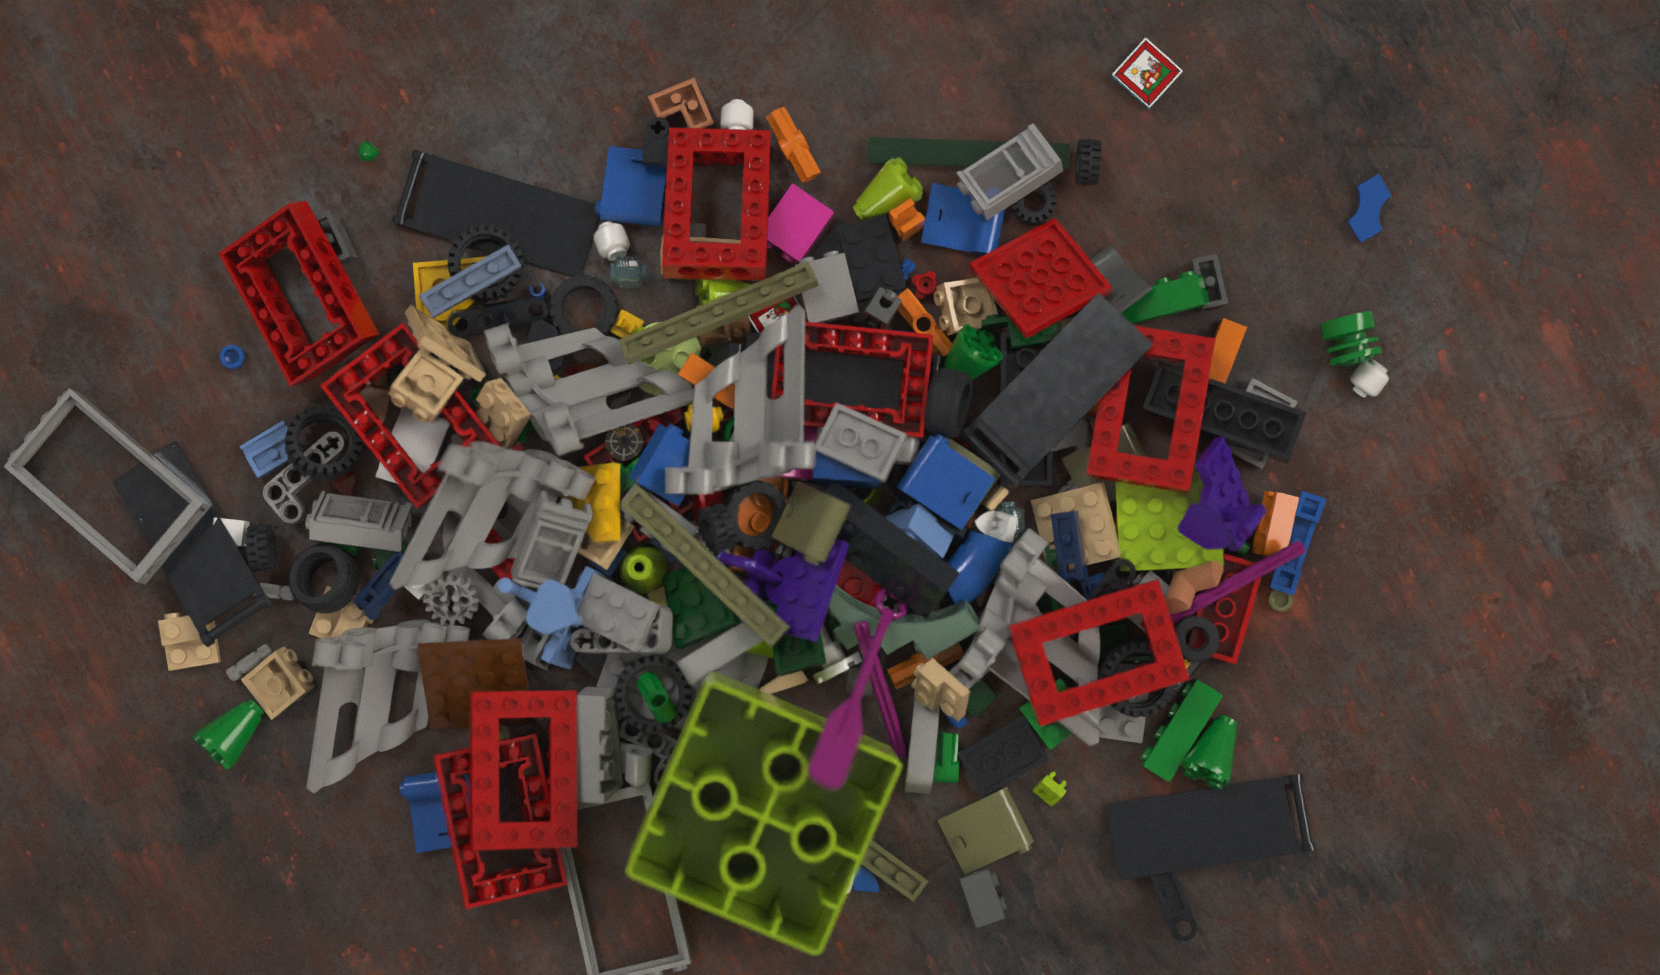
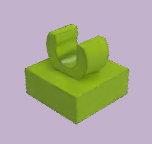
(1050, 790)

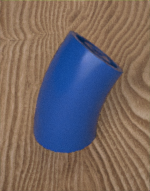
(978, 564)

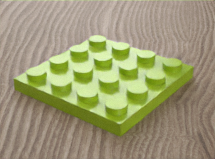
(1149, 527)

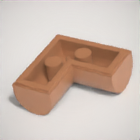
(682, 98)
(1188, 582)

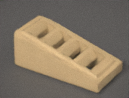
(994, 497)
(784, 682)

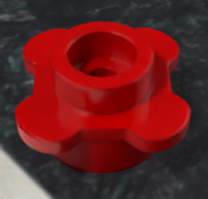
(918, 281)

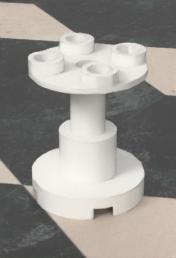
(835, 659)

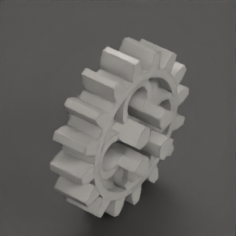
(461, 607)

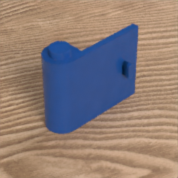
(631, 190)
(959, 224)
(943, 479)
(427, 811)

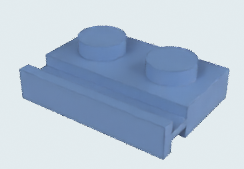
(267, 450)

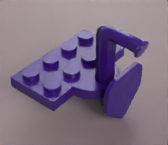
(1224, 506)
(802, 591)

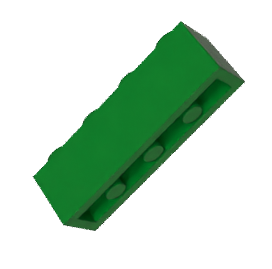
(1169, 298)
(1181, 729)

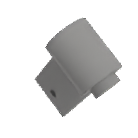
(636, 764)

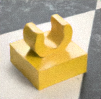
(626, 324)

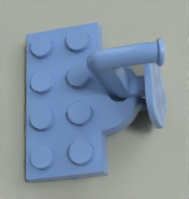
(554, 613)

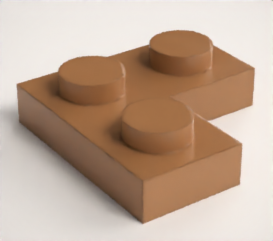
(733, 332)

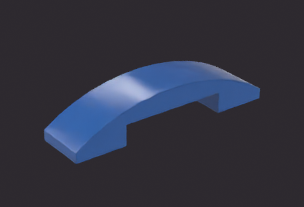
(1307, 515)

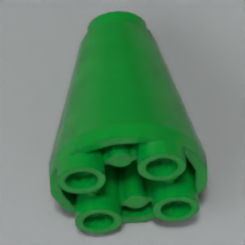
(973, 352)
(230, 733)
(1213, 754)

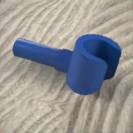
(543, 294)

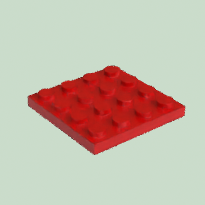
(1040, 278)

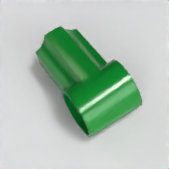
(656, 697)
(946, 764)

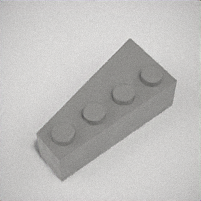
(597, 745)

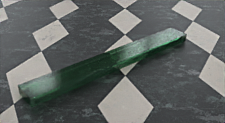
(942, 152)

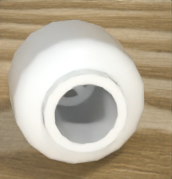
(737, 115)
(611, 240)
(1369, 378)

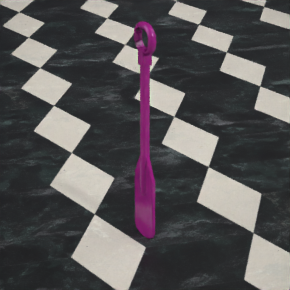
(844, 725)

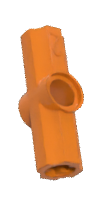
(793, 145)
(911, 311)
(903, 672)

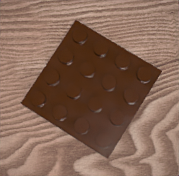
(463, 667)

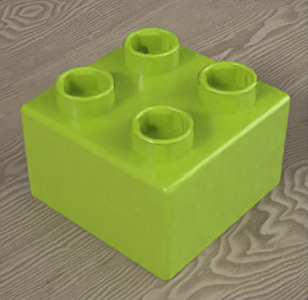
(748, 825)

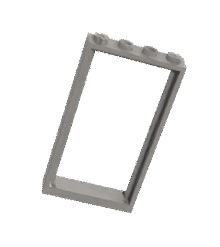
(171, 538)
(653, 967)

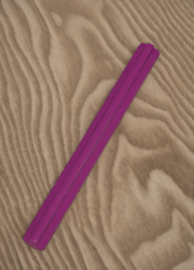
(1241, 579)
(882, 693)

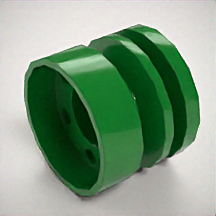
(1350, 338)

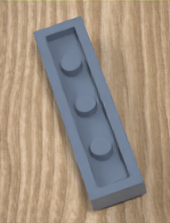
(470, 281)

